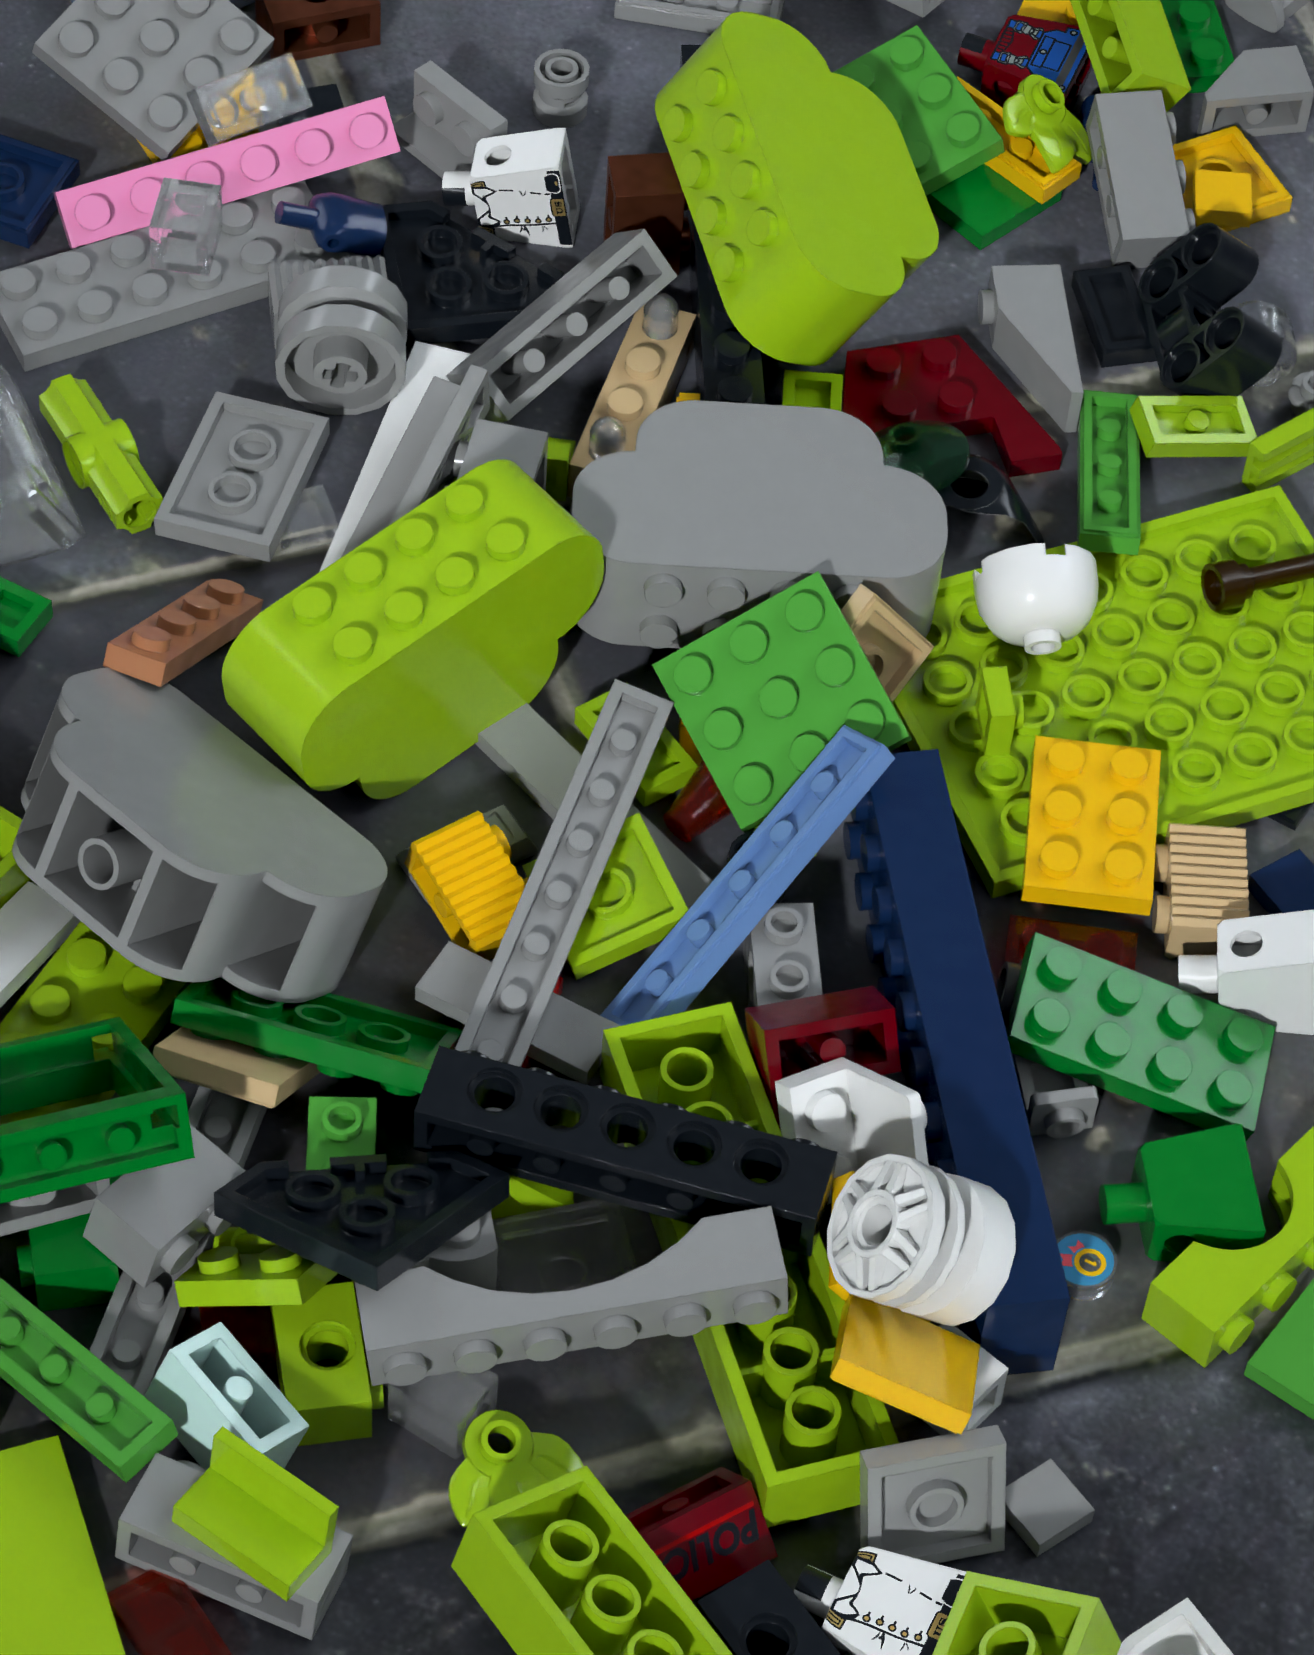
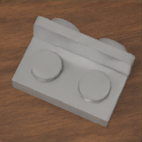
(446, 121)

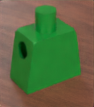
(1189, 1192)

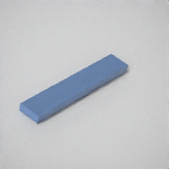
(753, 879)

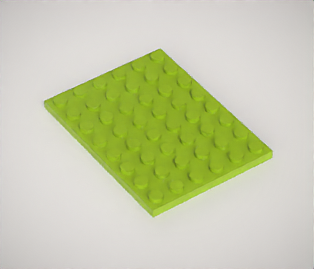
(1149, 671)

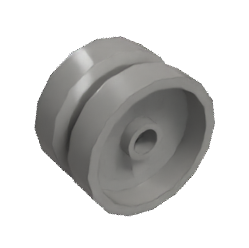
(341, 340)

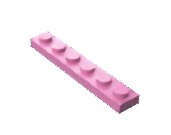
(240, 167)

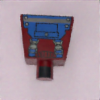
(1025, 49)

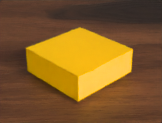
(1222, 197)

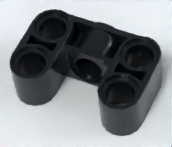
(1194, 340)

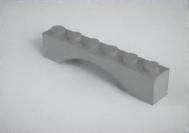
(714, 1276)

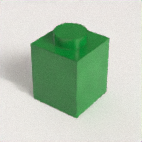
(66, 1266)

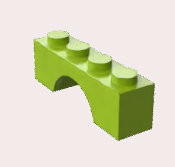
(1214, 1294)

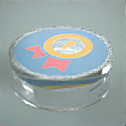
(1087, 1264)

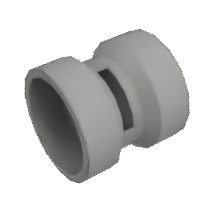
(560, 88)

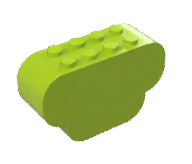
(793, 187)
(417, 635)

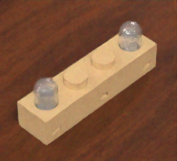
(638, 381)

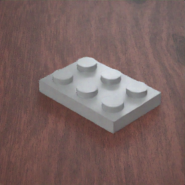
(242, 476)

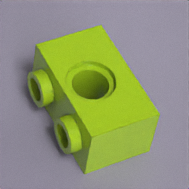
(330, 1399)

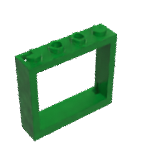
(95, 1140)

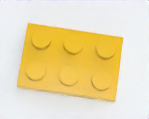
(1091, 826)

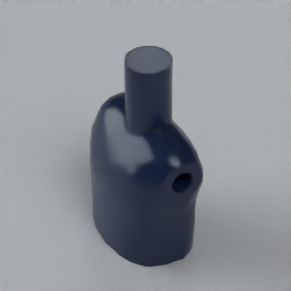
(338, 222)

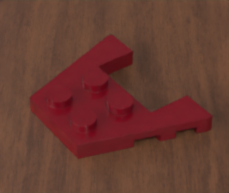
(950, 385)

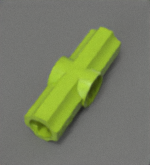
(100, 453)

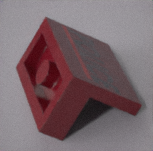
(707, 1531)

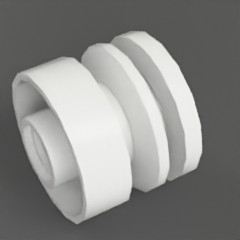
(921, 1240)

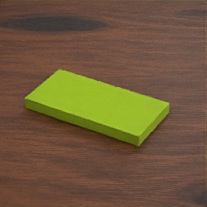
(48, 1567)

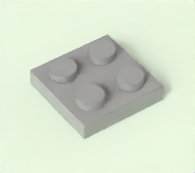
(935, 1496)

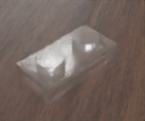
(249, 99)

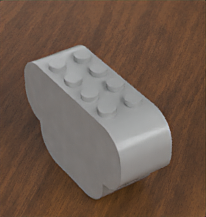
(744, 504)
(191, 844)

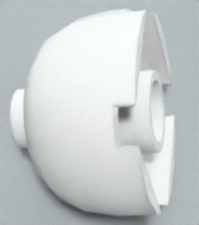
(1037, 596)

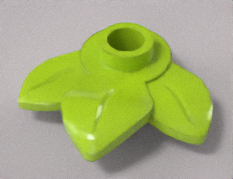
(1041, 113)
(492, 1476)

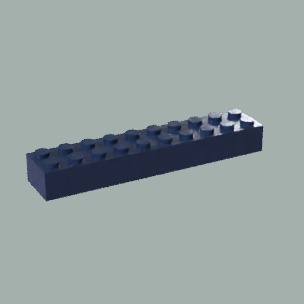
(956, 1037)

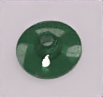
(926, 449)

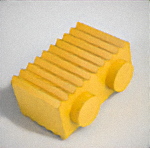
(468, 881)

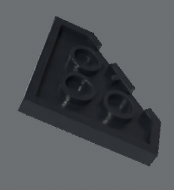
(456, 278)
(361, 1212)

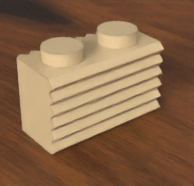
(1202, 885)

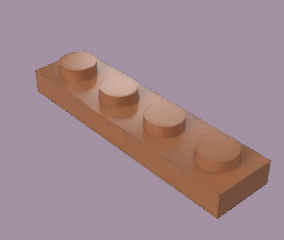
(183, 632)

